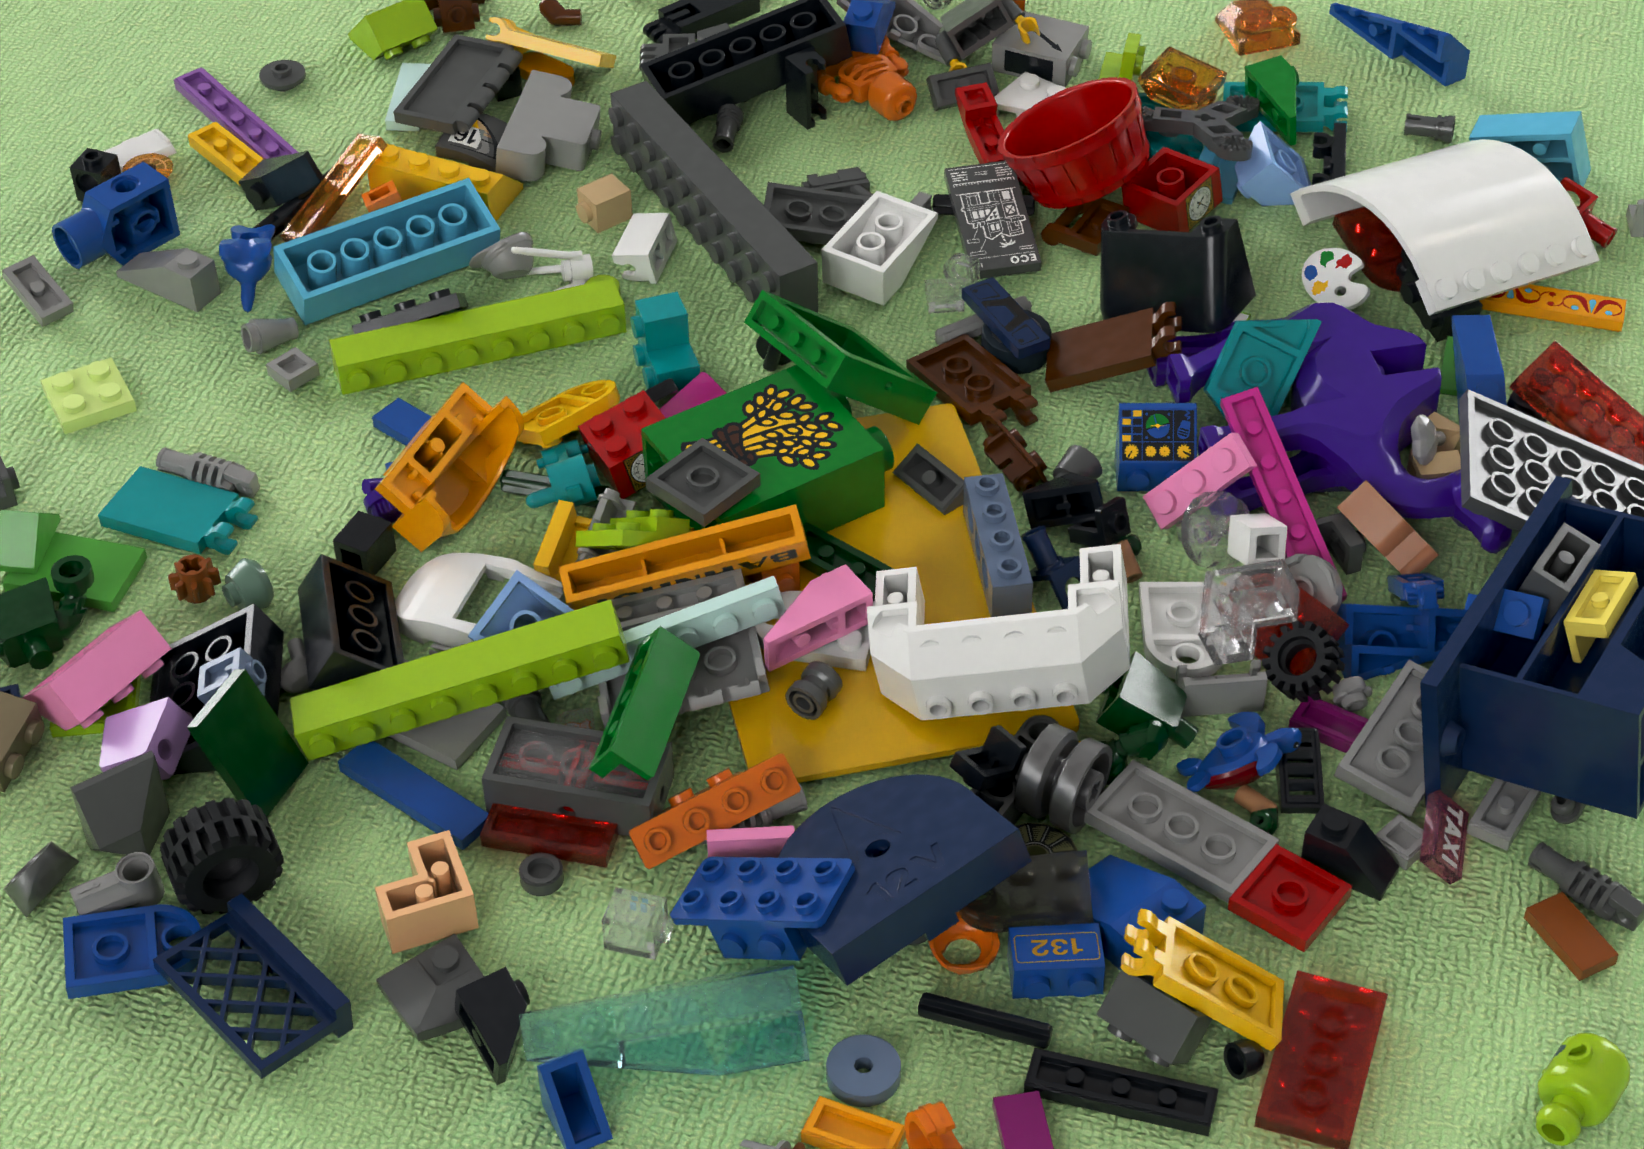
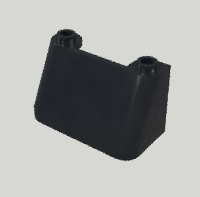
(1197, 270)

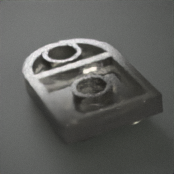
(1042, 893)

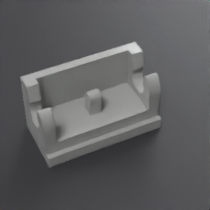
(1223, 692)

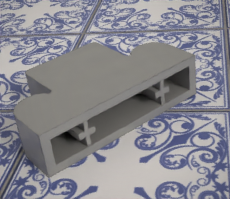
(547, 130)

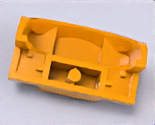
(451, 466)

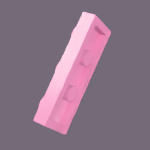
(1208, 472)

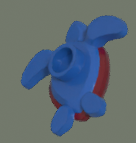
(1240, 754)

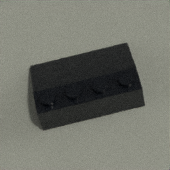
(179, 675)

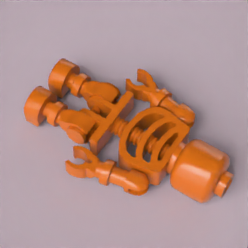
(872, 79)

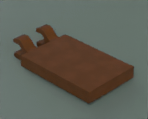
(1112, 347)
(974, 383)

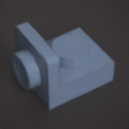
(215, 672)

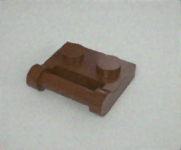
(1087, 231)

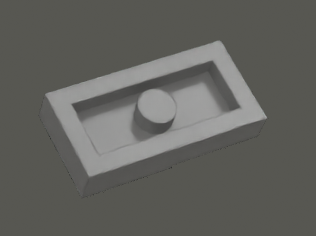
(38, 290)

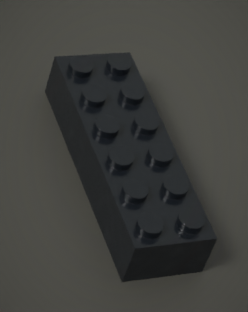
(745, 58)

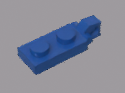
(1417, 589)

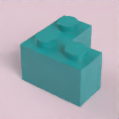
(663, 341)

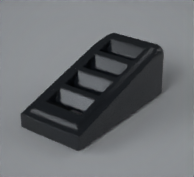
(1309, 752)

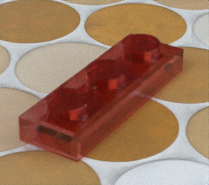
(551, 833)

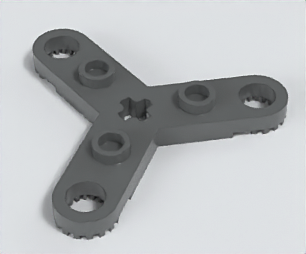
(1210, 125)

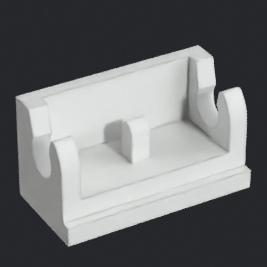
(646, 246)

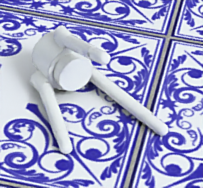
(576, 268)

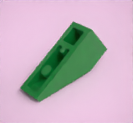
(1275, 86)

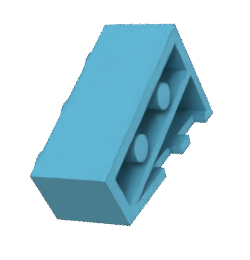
(1550, 137)

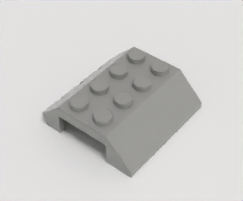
(726, 667)

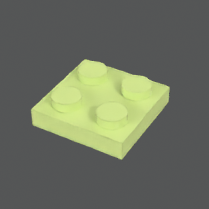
(88, 395)

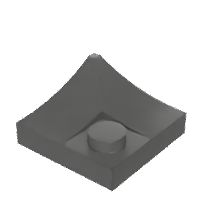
(426, 988)

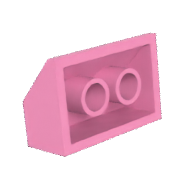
(100, 673)

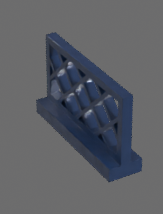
(289, 971)

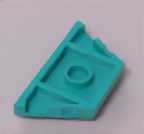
(1261, 356)

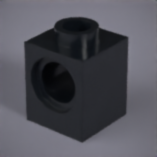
(93, 169)

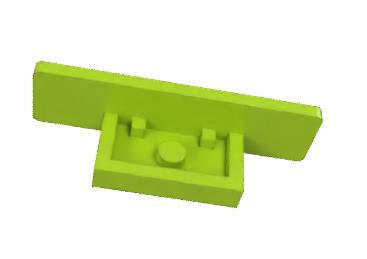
(1125, 64)

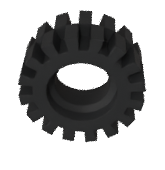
(1318, 676)

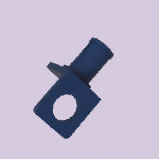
(1049, 565)

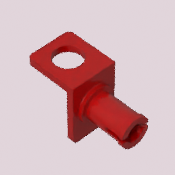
(1598, 230)

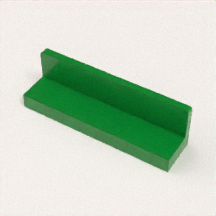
(646, 706)

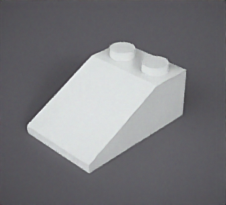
(877, 247)

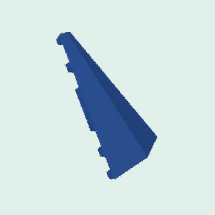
(1427, 48)
(1389, 636)

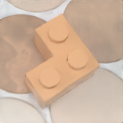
(432, 901)

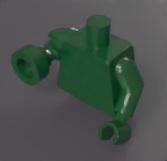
(31, 624)
(1144, 713)

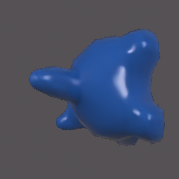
(247, 258)

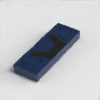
(1005, 318)

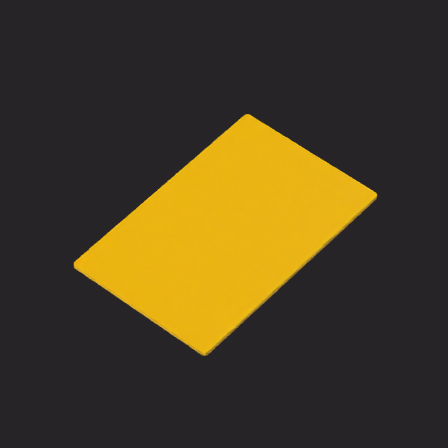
(860, 724)

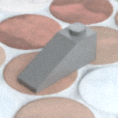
(174, 275)

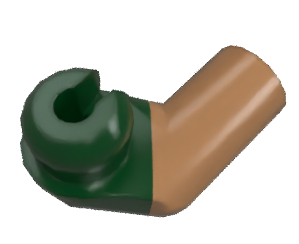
(1130, 548)
(1262, 810)

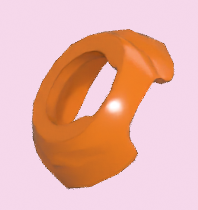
(986, 941)

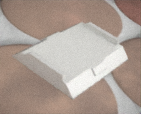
(150, 142)

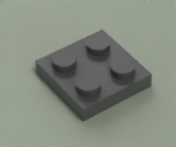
(703, 482)

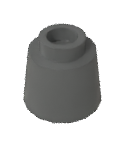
(1078, 461)

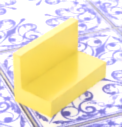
(1598, 609)

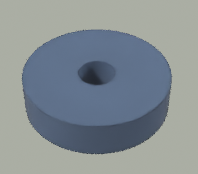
(863, 1088)

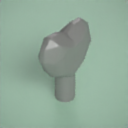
(1425, 439)
(294, 673)

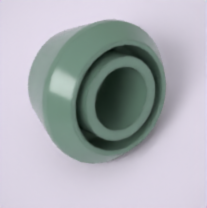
(248, 585)

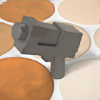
(845, 181)

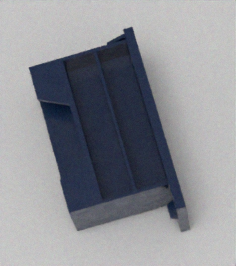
(1523, 703)

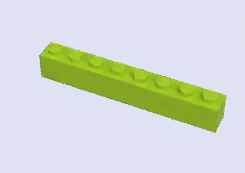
(477, 336)
(458, 680)

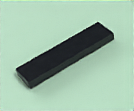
(1121, 1091)

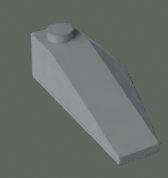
(911, 27)

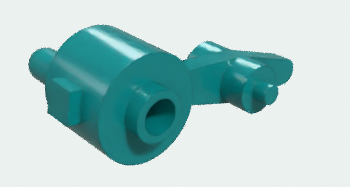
(568, 475)

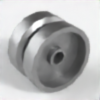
(1062, 777)

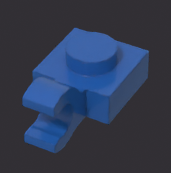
(1518, 614)

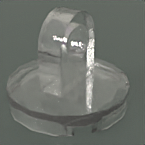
(1206, 528)

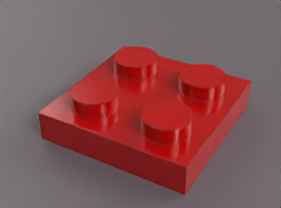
(1289, 897)

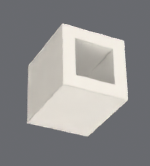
(1256, 538)

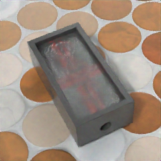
(548, 771)

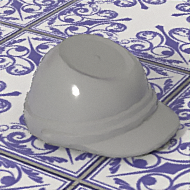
(501, 261)

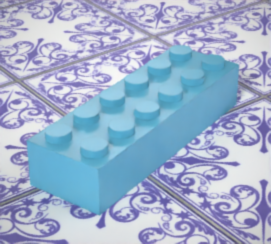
(384, 251)

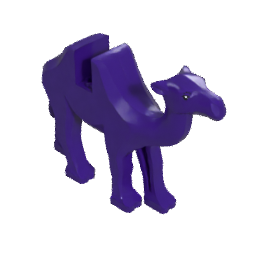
(1346, 415)

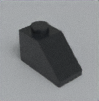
(280, 180)
(1349, 851)
(491, 1018)

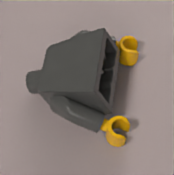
(976, 24)

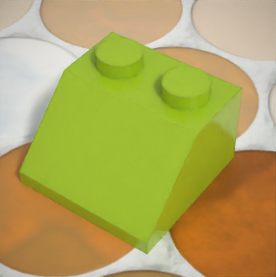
(393, 29)

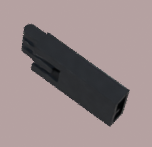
(696, 15)

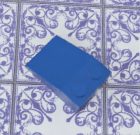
(1123, 889)

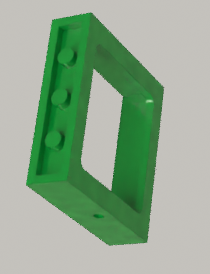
(840, 357)

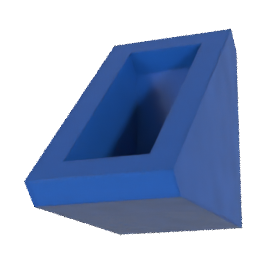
(573, 1101)

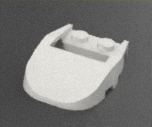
(441, 588)

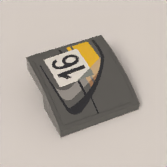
(475, 146)

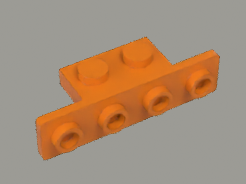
(720, 806)

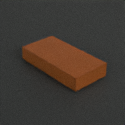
(1571, 936)

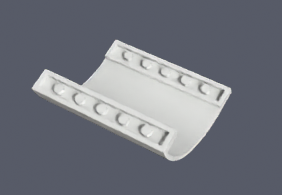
(1467, 217)

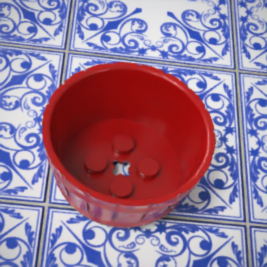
(1078, 143)

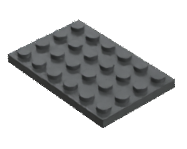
(1515, 458)

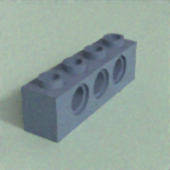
(997, 545)

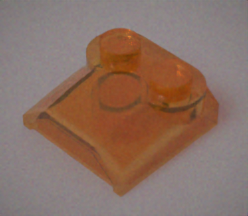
(1258, 26)
(1181, 81)

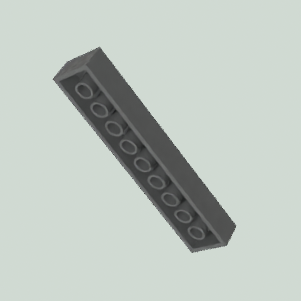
(710, 199)

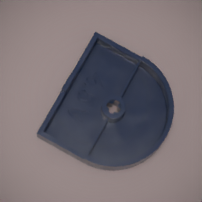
(917, 857)

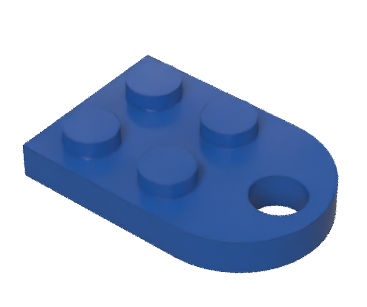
(118, 948)

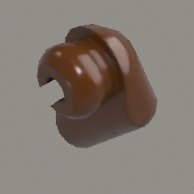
(558, 15)

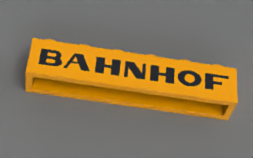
(746, 543)

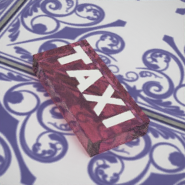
(1444, 837)

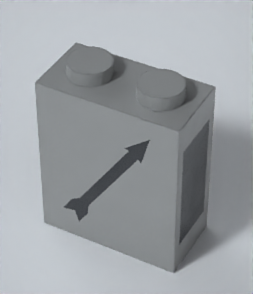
(1051, 56)

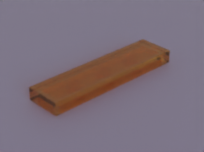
(335, 187)

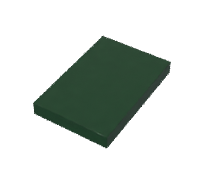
(247, 742)

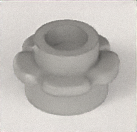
(1351, 693)

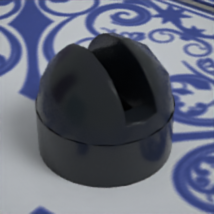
(1243, 1058)

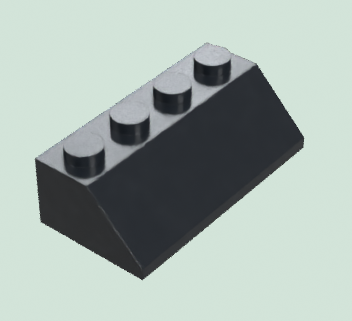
(347, 623)

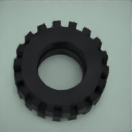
(220, 854)

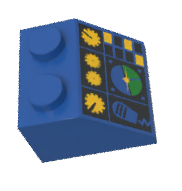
(1153, 443)

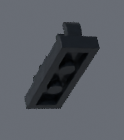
(1332, 151)

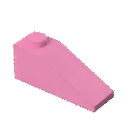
(820, 614)

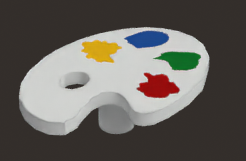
(1331, 272)

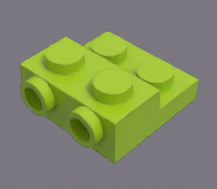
(633, 530)

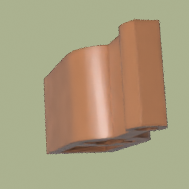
(1387, 530)

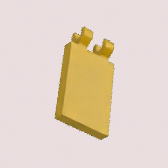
(511, 35)
(1207, 977)

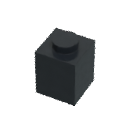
(365, 542)

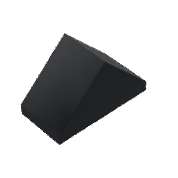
(1063, 501)

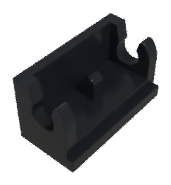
(802, 86)

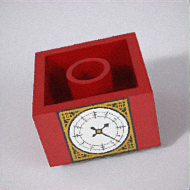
(1173, 191)
(616, 441)

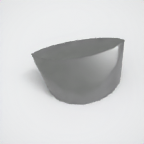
(39, 877)

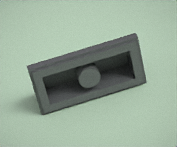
(931, 479)

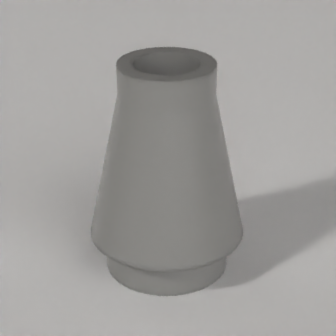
(265, 334)

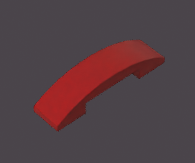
(980, 121)

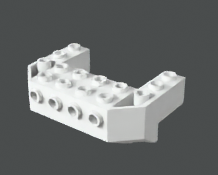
(1002, 660)

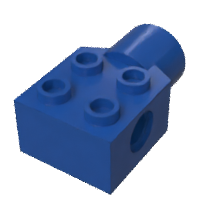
(119, 219)

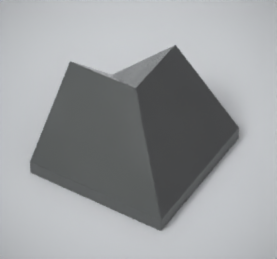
(123, 807)

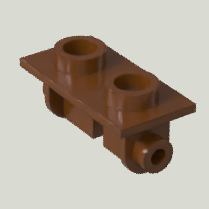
(1009, 447)

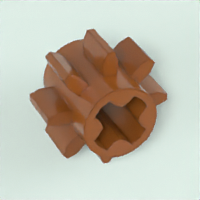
(194, 578)

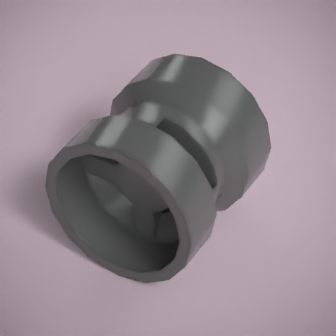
(817, 686)

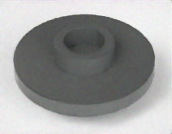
(282, 75)

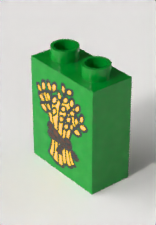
(796, 439)

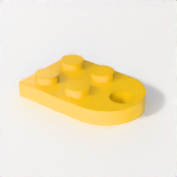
(566, 411)

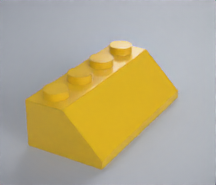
(420, 173)

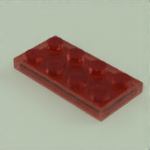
(1581, 403)
(1321, 1061)

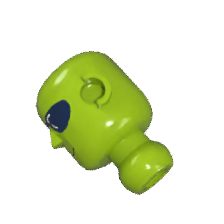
(1580, 1087)

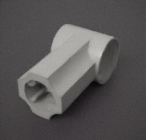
(131, 884)

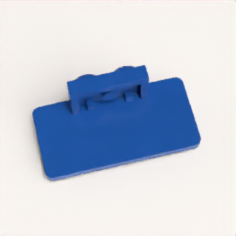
(762, 902)

